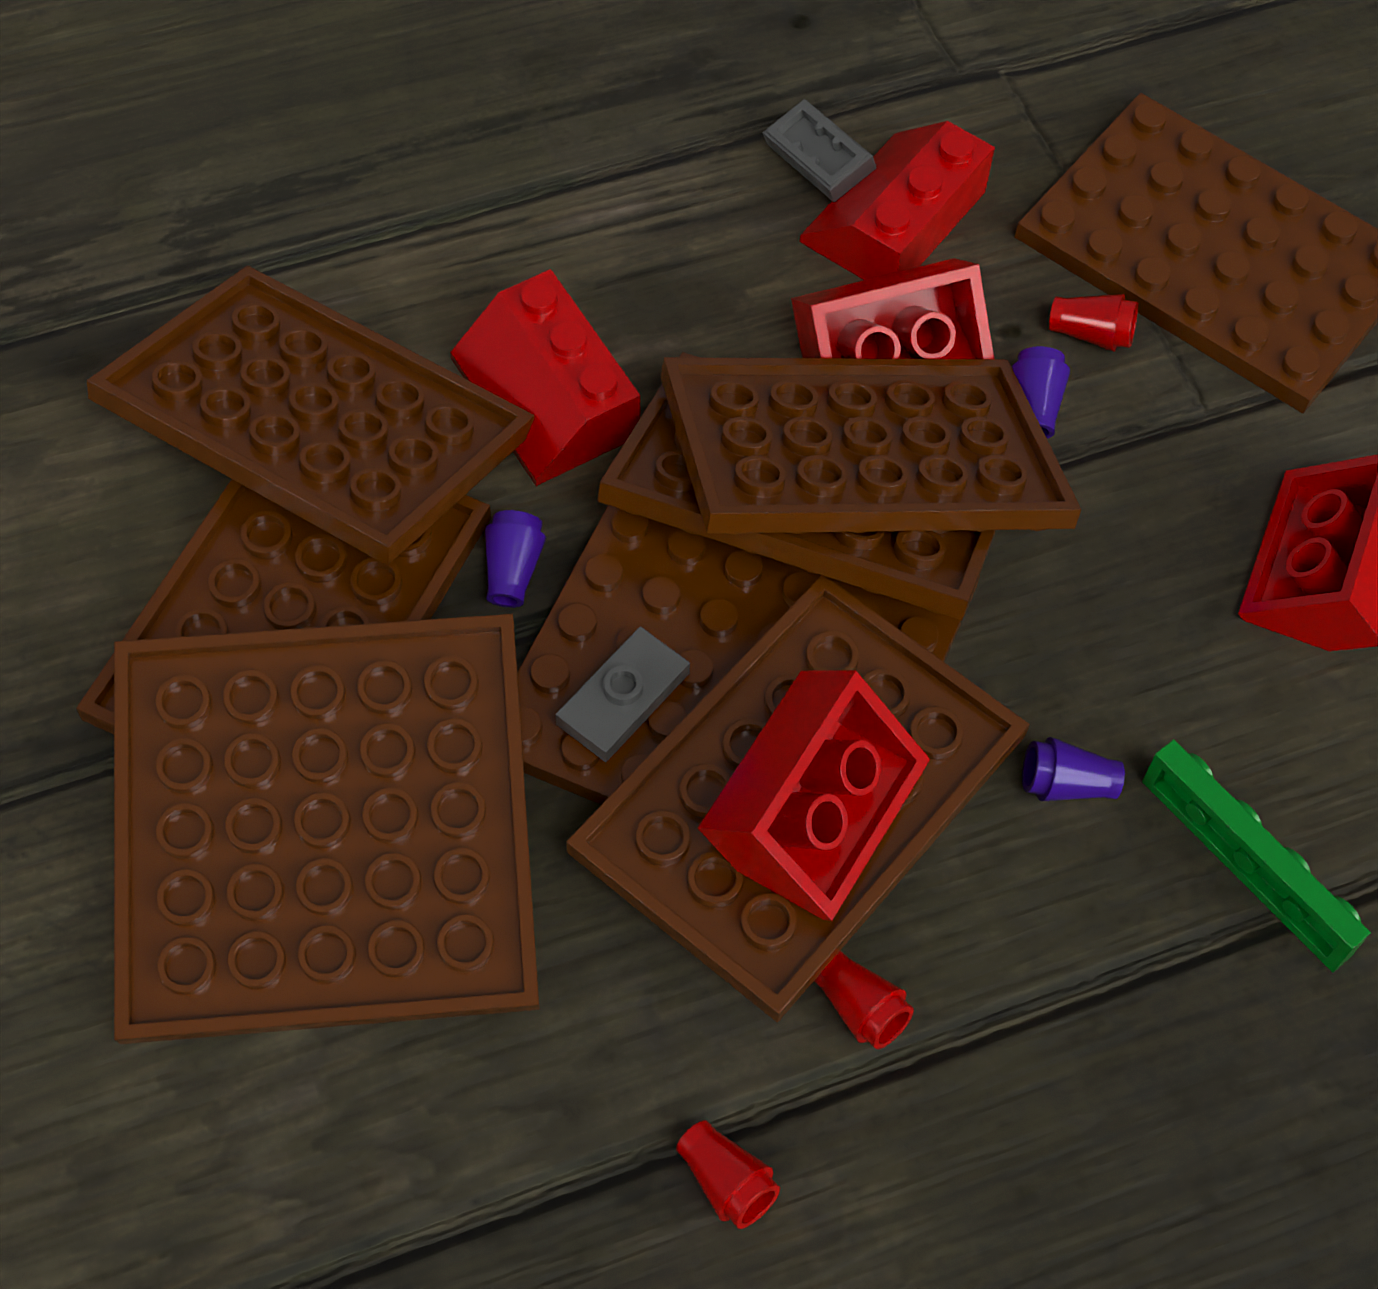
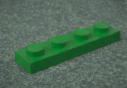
(1270, 871)

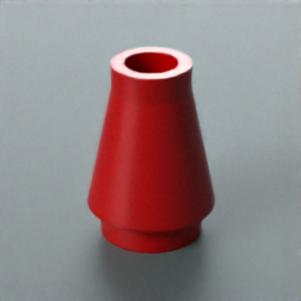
(1099, 320)
(865, 1001)
(730, 1176)

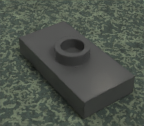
(819, 150)
(622, 694)

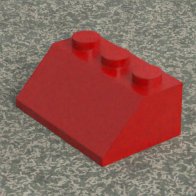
(907, 204)
(899, 315)
(552, 363)
(1320, 558)
(816, 791)

